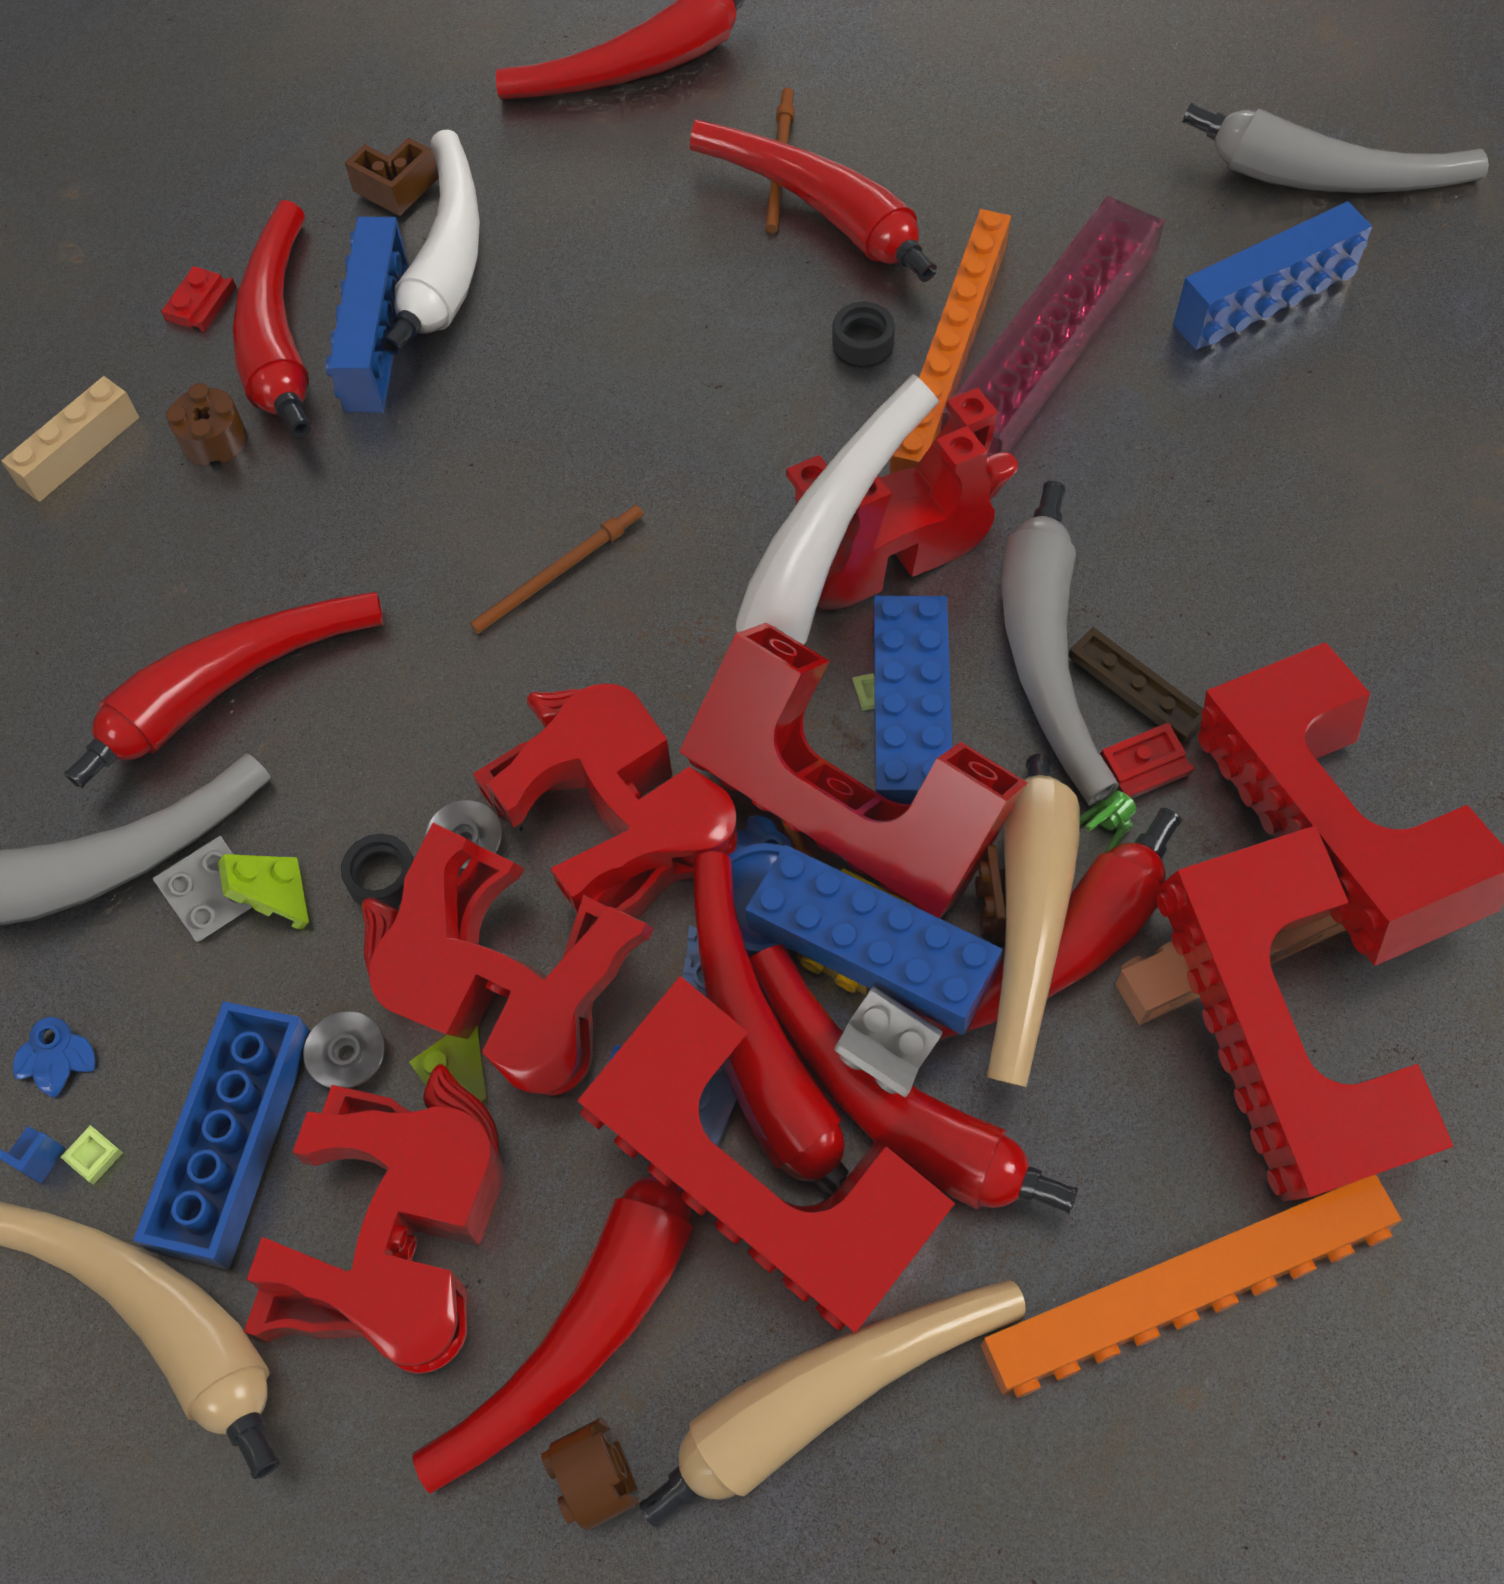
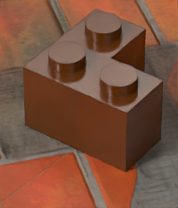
(393, 179)

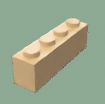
(70, 438)

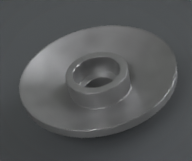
(470, 820)
(332, 1038)

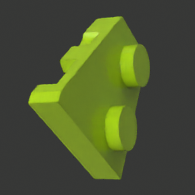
(266, 885)
(460, 1057)

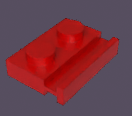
(198, 299)
(1147, 761)

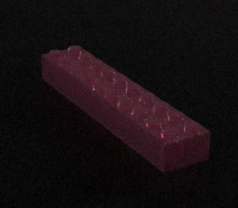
(1062, 317)

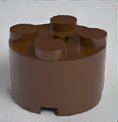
(207, 425)
(590, 1475)

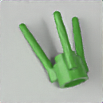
(1111, 814)

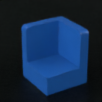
(33, 1154)

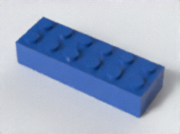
(1271, 275)
(366, 315)
(909, 692)
(874, 939)
(223, 1136)

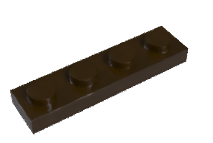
(1137, 684)

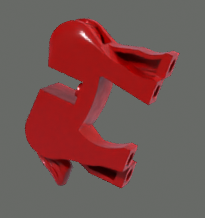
(919, 512)
(618, 752)
(434, 972)
(436, 1183)

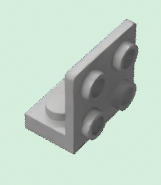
(196, 890)
(887, 1042)

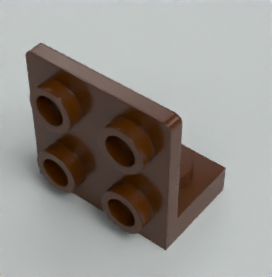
(991, 888)

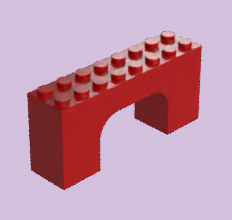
(757, 745)
(1398, 882)
(1301, 1121)
(836, 1250)

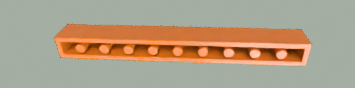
(957, 329)
(1189, 1284)

